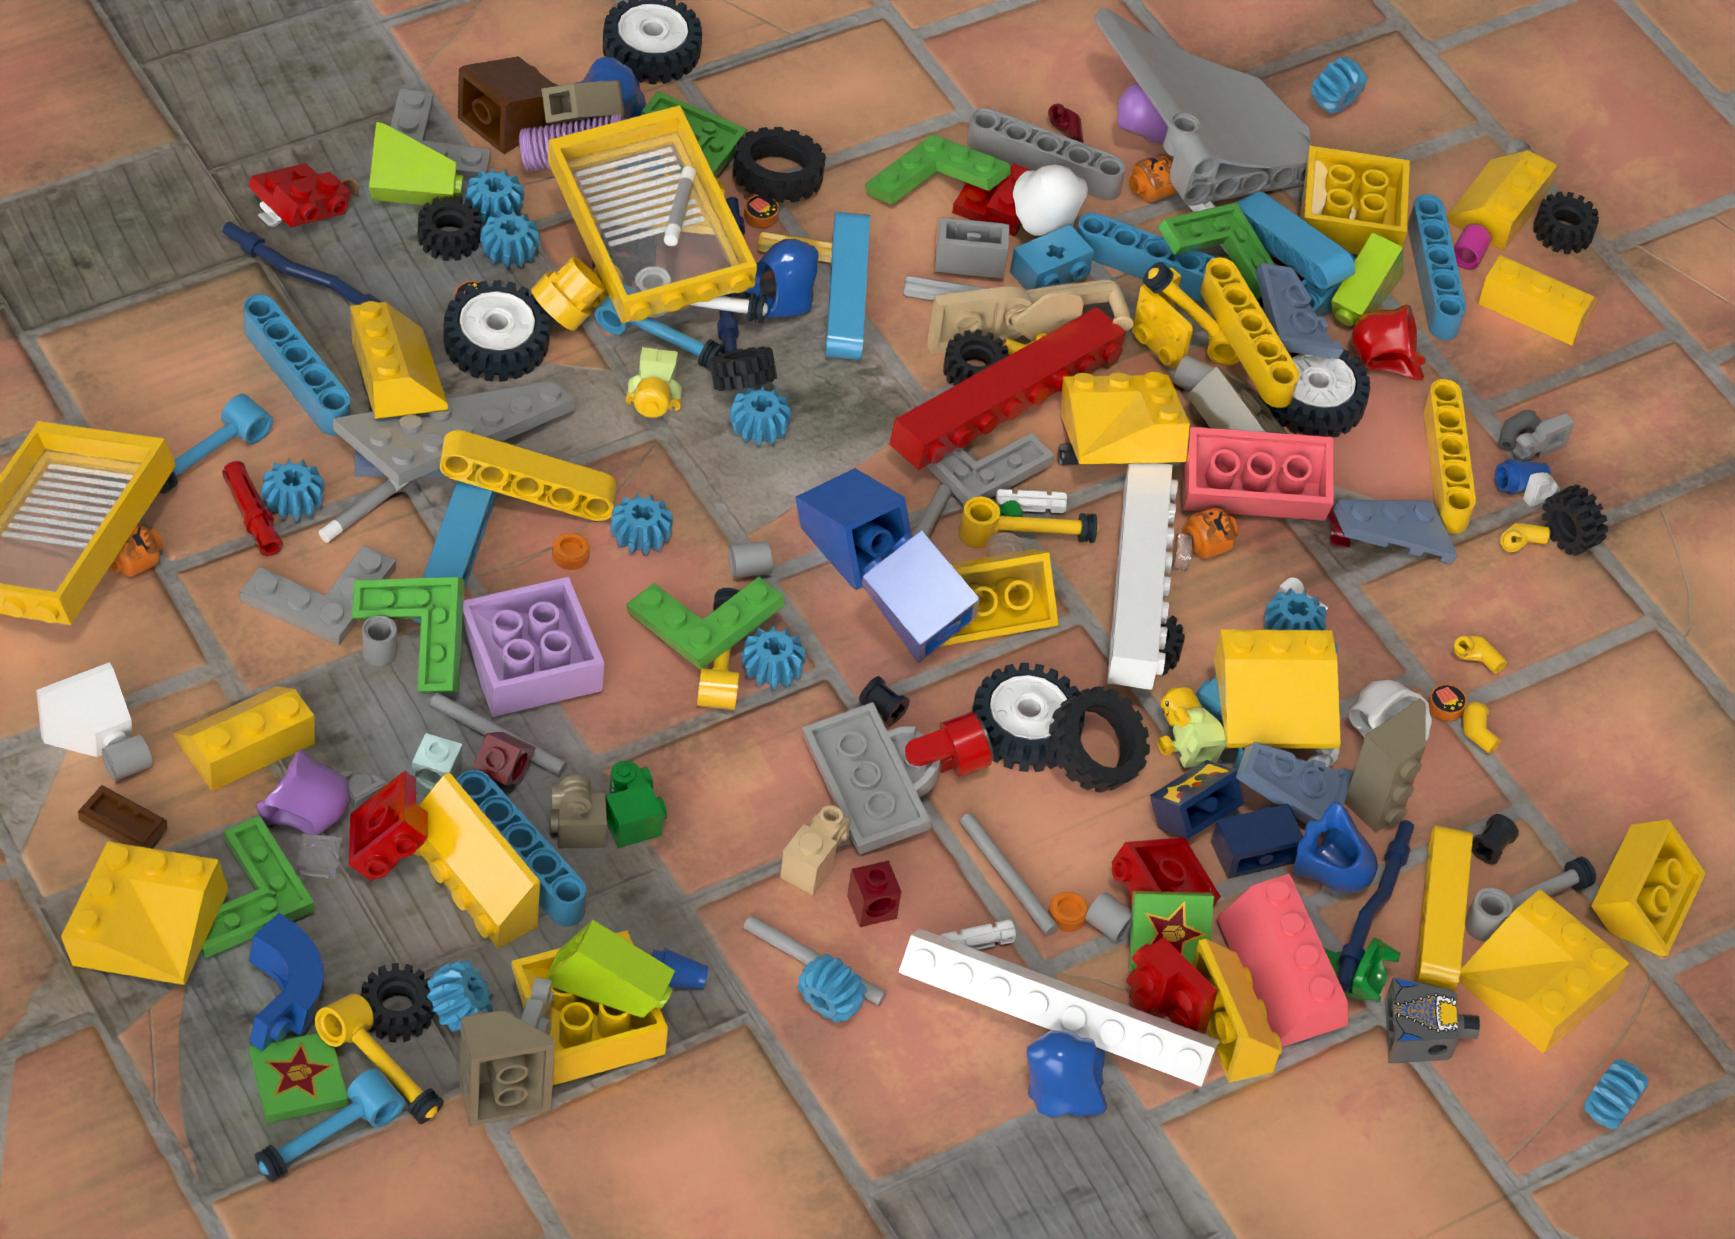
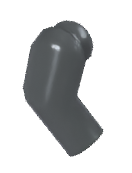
(1511, 428)

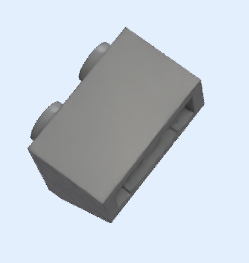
(971, 247)

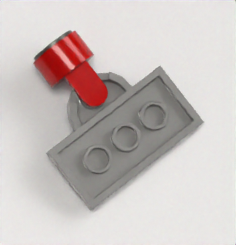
(882, 773)

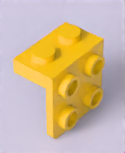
(1162, 326)

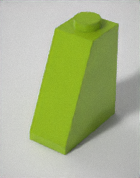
(409, 170)
(1375, 276)
(611, 971)

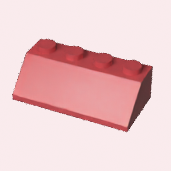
(1258, 473)
(1285, 960)

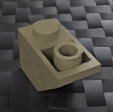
(582, 101)

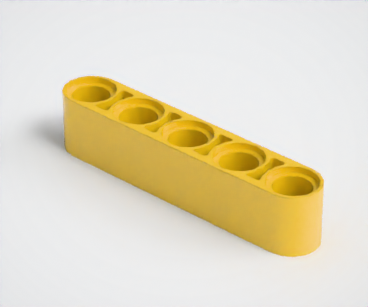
(1249, 332)
(1449, 455)
(528, 475)
(1444, 907)

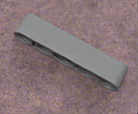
(1037, 147)

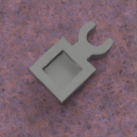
(1548, 437)
(538, 1006)

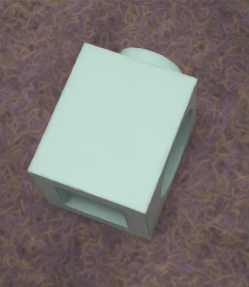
(435, 759)

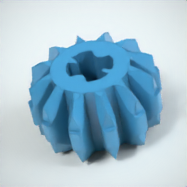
(1338, 85)
(495, 193)
(510, 239)
(760, 415)
(292, 489)
(641, 524)
(1294, 612)
(773, 657)
(832, 988)
(458, 993)
(1616, 1094)

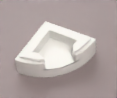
(1540, 488)

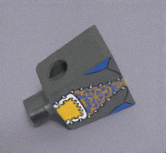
(1424, 1022)

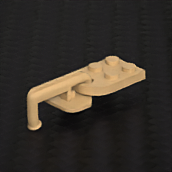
(1017, 312)

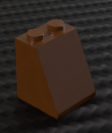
(501, 100)

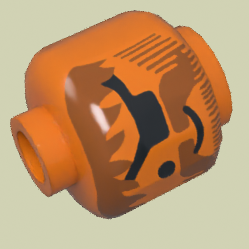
(1152, 178)
(1211, 532)
(138, 552)

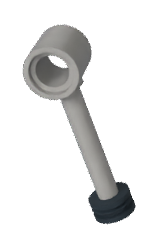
(1494, 906)

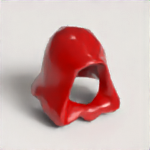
(1389, 342)

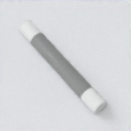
(679, 206)
(359, 510)

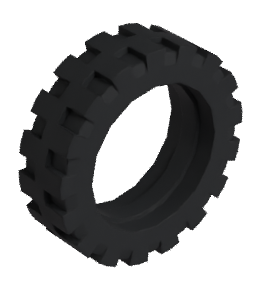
(774, 184)
(1071, 752)

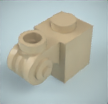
(812, 850)

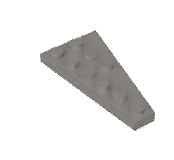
(413, 443)

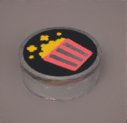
(1182, 552)

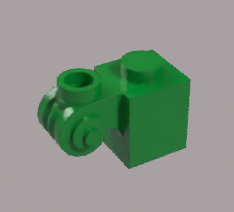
(632, 807)

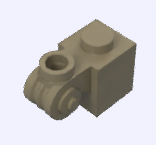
(578, 814)

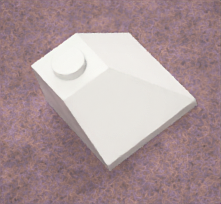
(84, 712)

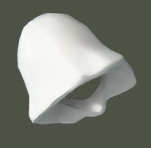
(1048, 198)
(1382, 701)

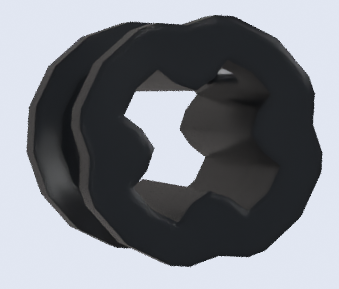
(885, 700)
(1498, 833)

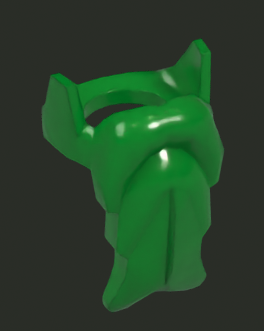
(1371, 973)

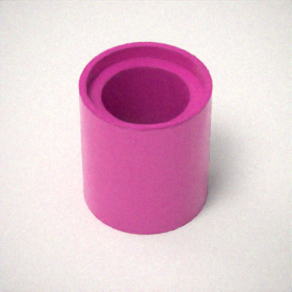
(1471, 246)

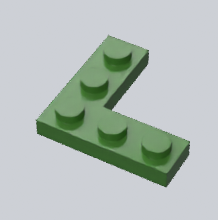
(714, 134)
(932, 156)
(1214, 227)
(438, 606)
(708, 638)
(274, 883)

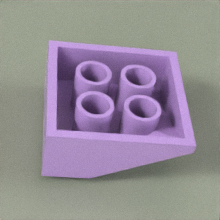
(532, 646)

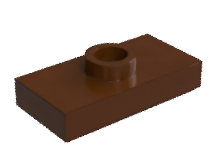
(122, 818)

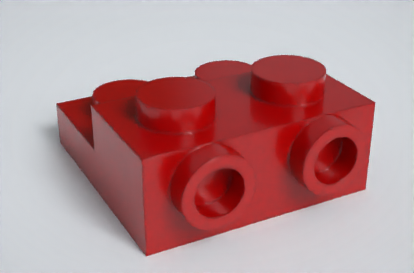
(301, 194)
(992, 205)
(387, 828)
(1161, 867)
(1171, 987)

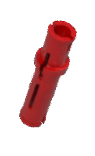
(257, 518)

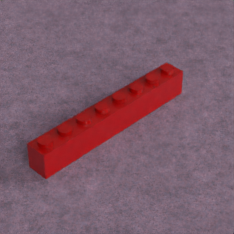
(1005, 389)

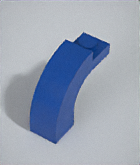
(297, 967)

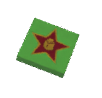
(1174, 915)
(298, 1078)

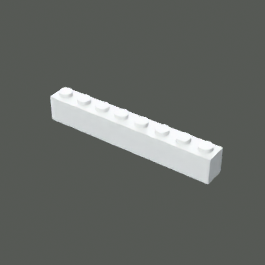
(1140, 576)
(1059, 1006)

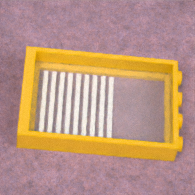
(621, 197)
(68, 513)

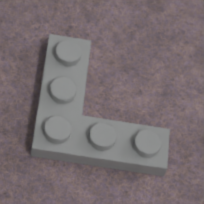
(412, 119)
(993, 472)
(319, 614)

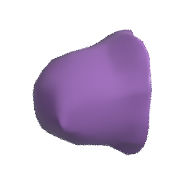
(1140, 116)
(306, 797)

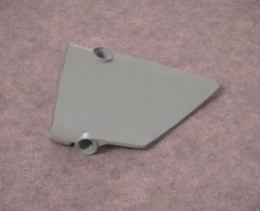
(1221, 123)

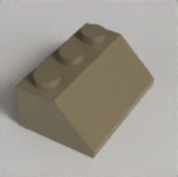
(1231, 404)
(1388, 768)
(504, 1067)

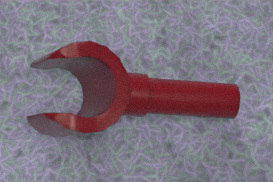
(1336, 535)

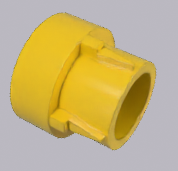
(568, 293)

